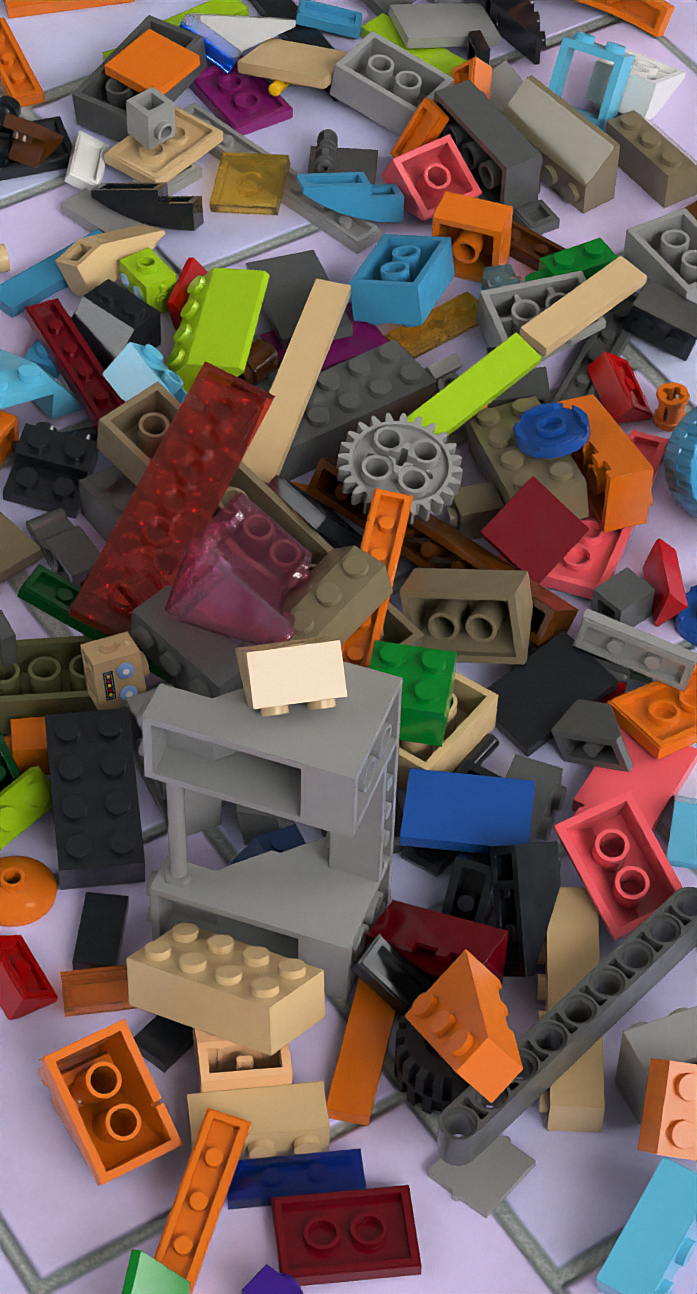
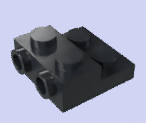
(50, 468)

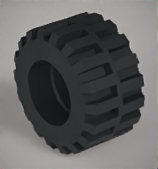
(421, 1073)

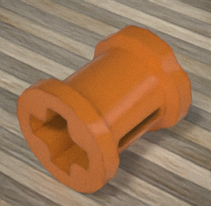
(670, 405)

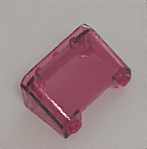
(239, 576)

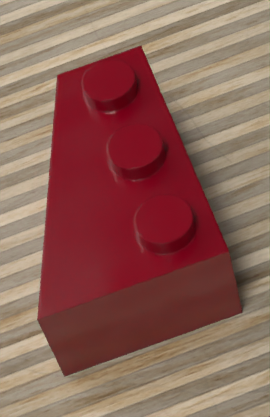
(436, 939)

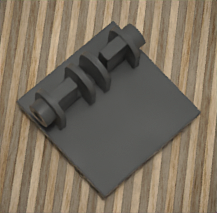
(329, 158)

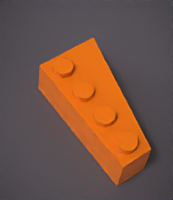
(613, 469)

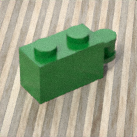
(585, 257)

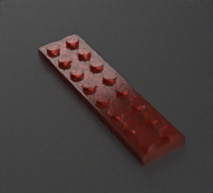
(175, 492)

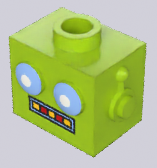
(147, 278)

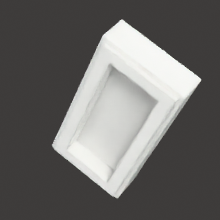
(86, 162)

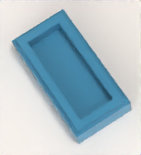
(329, 18)

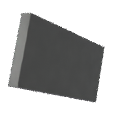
(288, 292)

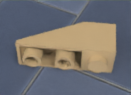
(97, 257)

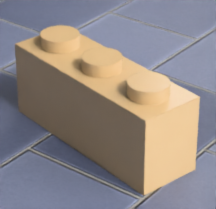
(282, 1117)

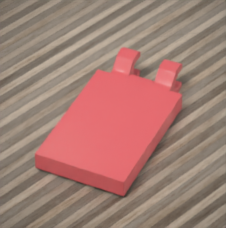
(650, 781)

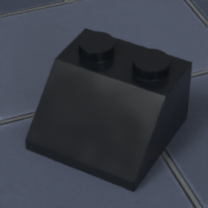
(113, 318)

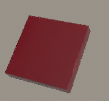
(534, 530)

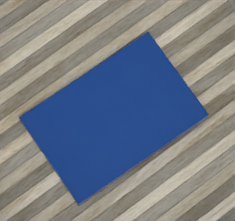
(465, 811)

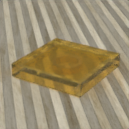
(250, 183)

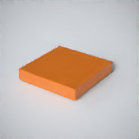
(152, 63)

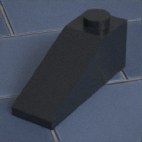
(524, 897)

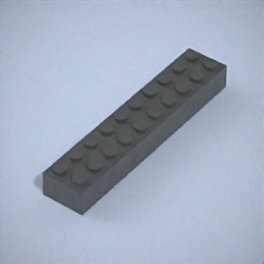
(343, 396)

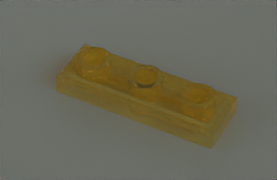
(440, 326)

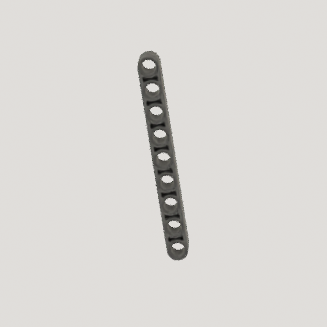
(622, 978)

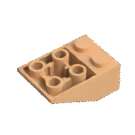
(232, 1066)

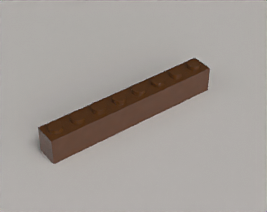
(443, 547)

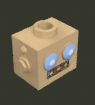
(114, 670)

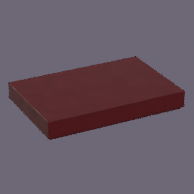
(346, 1235)

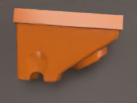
(109, 1102)

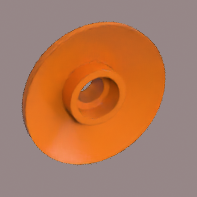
(30, 896)

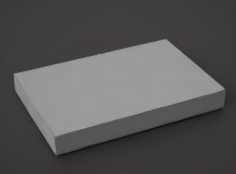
(441, 24)

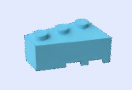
(656, 1236)

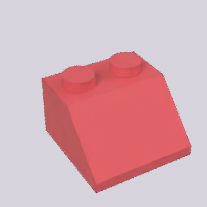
(428, 173)

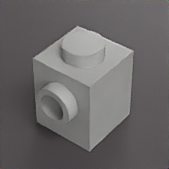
(150, 118)

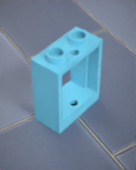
(618, 79)

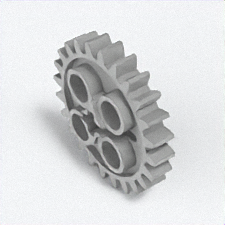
(400, 460)

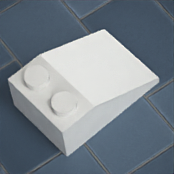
(646, 89)

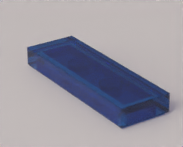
(292, 1175)

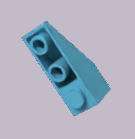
(138, 369)

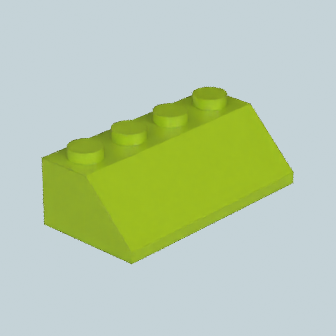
(218, 322)

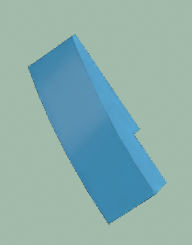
(354, 195)

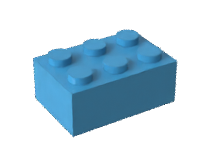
(402, 279)

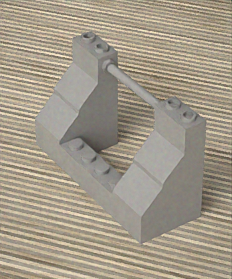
(305, 765)

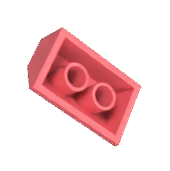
(618, 863)

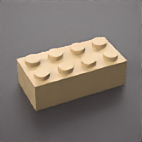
(226, 987)

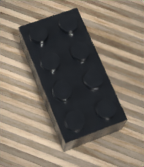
(95, 798)

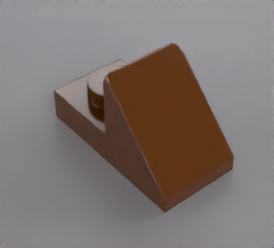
(31, 141)

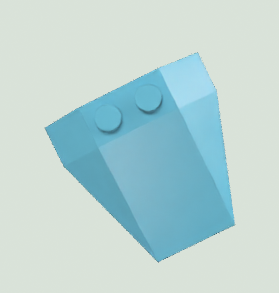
(26, 381)

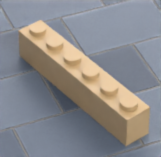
(568, 955)

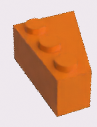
(468, 1026)

